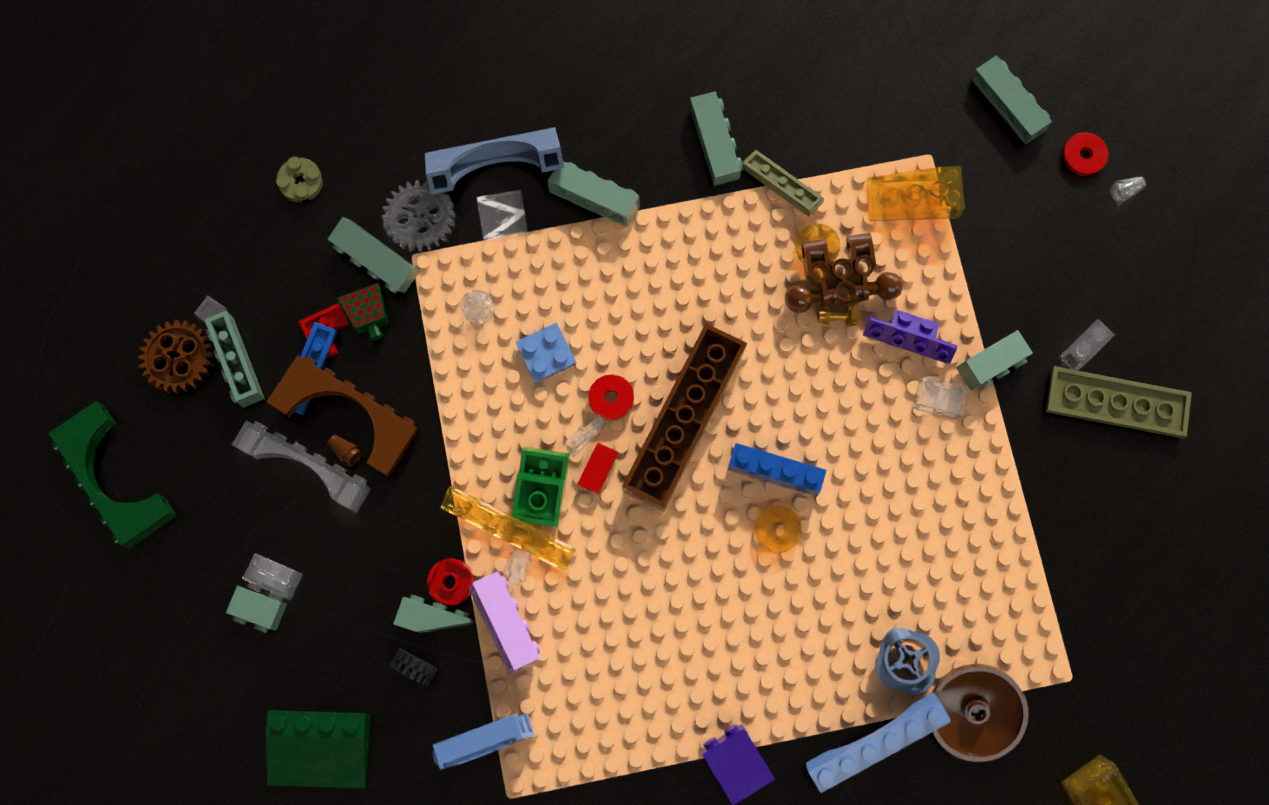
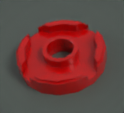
(1090, 143)
(608, 384)
(438, 576)

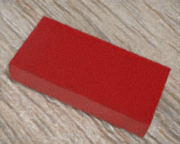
(598, 468)

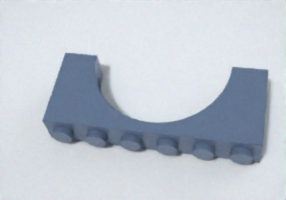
(450, 164)

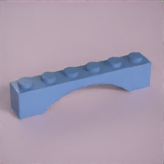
(907, 728)

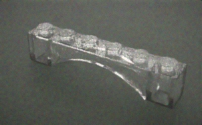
(260, 444)

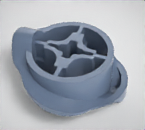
(929, 648)

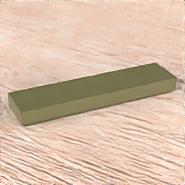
(782, 183)

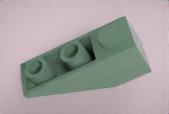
(425, 618)

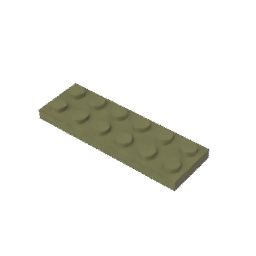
(1118, 402)

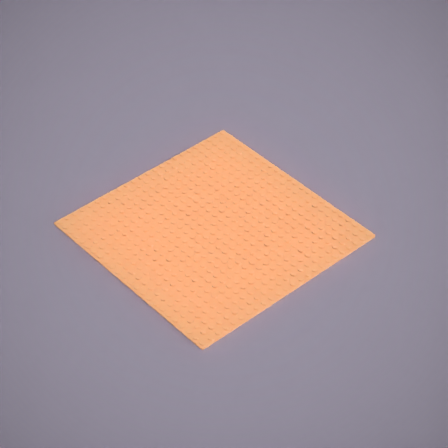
(681, 613)

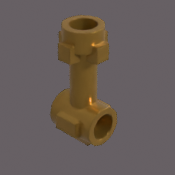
(851, 315)

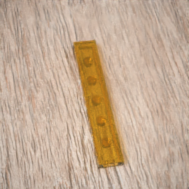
(508, 528)

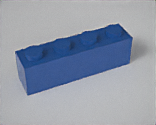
(777, 469)

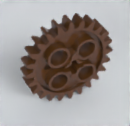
(157, 353)

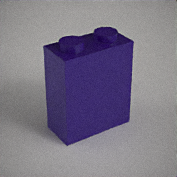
(736, 763)

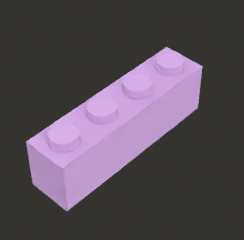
(504, 622)

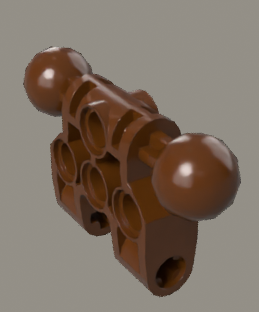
(859, 249)

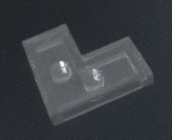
(583, 436)

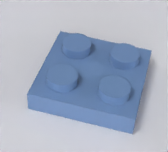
(546, 353)

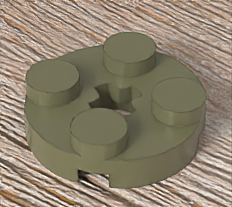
(299, 167)

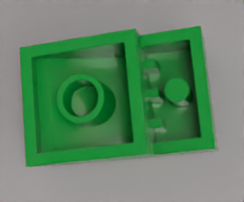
(540, 486)

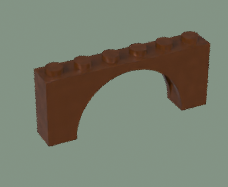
(306, 381)

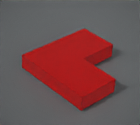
(331, 317)

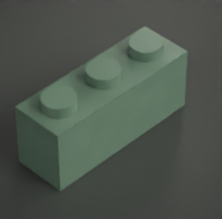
(994, 361)

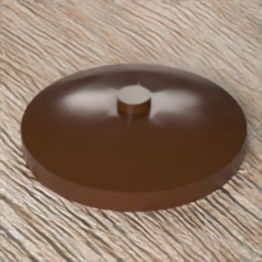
(984, 712)

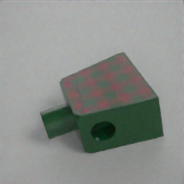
(366, 310)

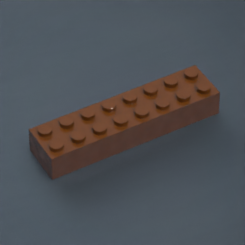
(684, 417)

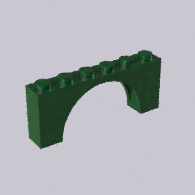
(78, 442)

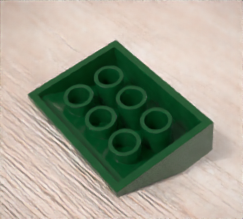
(317, 749)

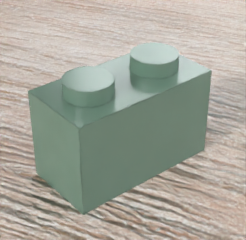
(256, 609)

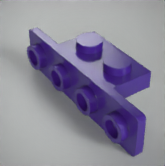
(912, 335)

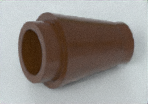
(346, 451)

